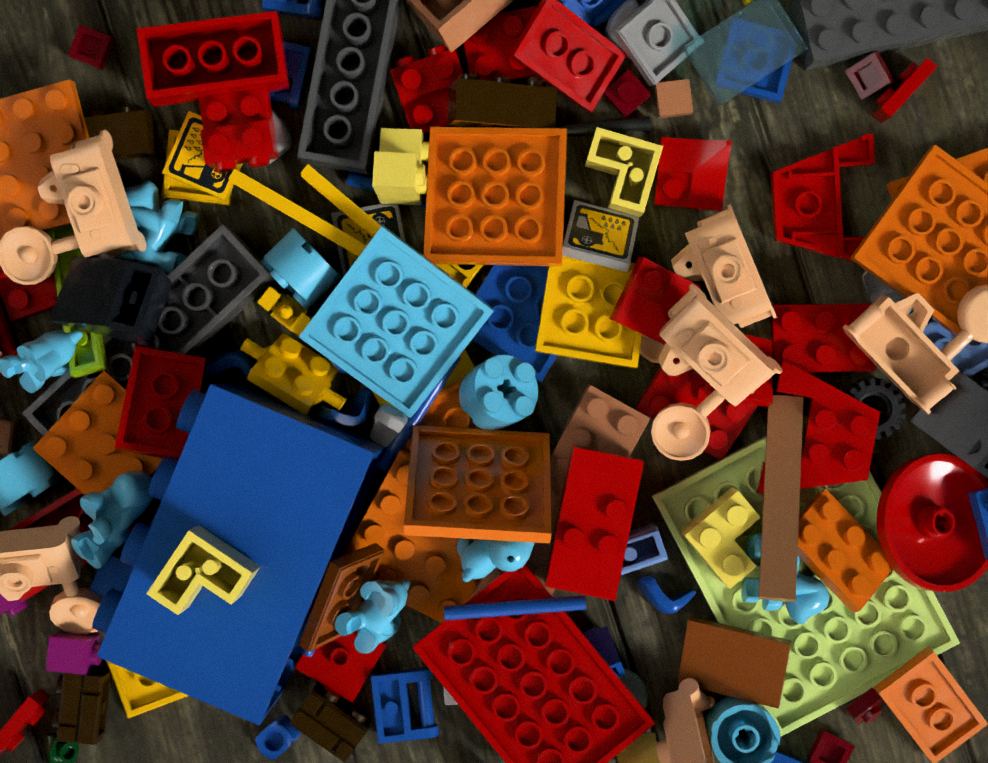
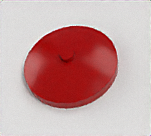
(930, 523)

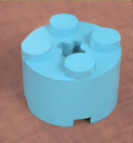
(300, 268)
(499, 392)
(23, 474)
(730, 717)

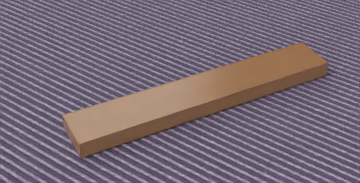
(781, 499)

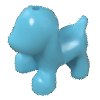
(158, 226)
(41, 358)
(112, 516)
(483, 556)
(811, 593)
(377, 616)

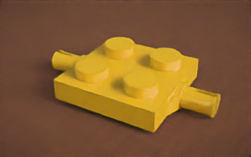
(293, 373)

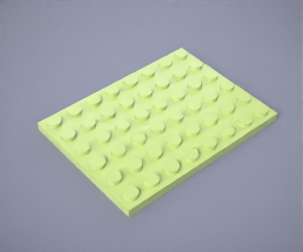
(836, 650)

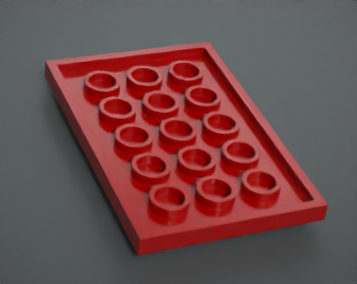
(533, 680)

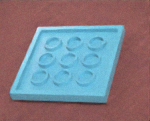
(396, 322)

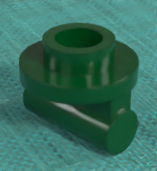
(61, 751)

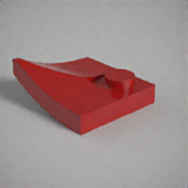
(692, 174)
(648, 297)

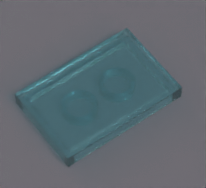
(745, 49)

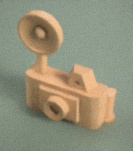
(96, 208)
(727, 267)
(721, 355)
(906, 355)
(47, 558)
(685, 726)

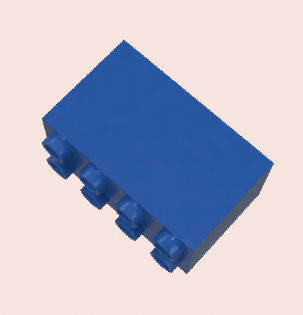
(277, 493)

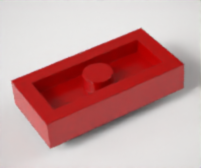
(911, 79)
(29, 713)

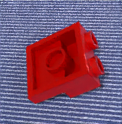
(425, 87)
(238, 130)

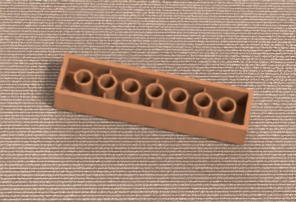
(596, 424)

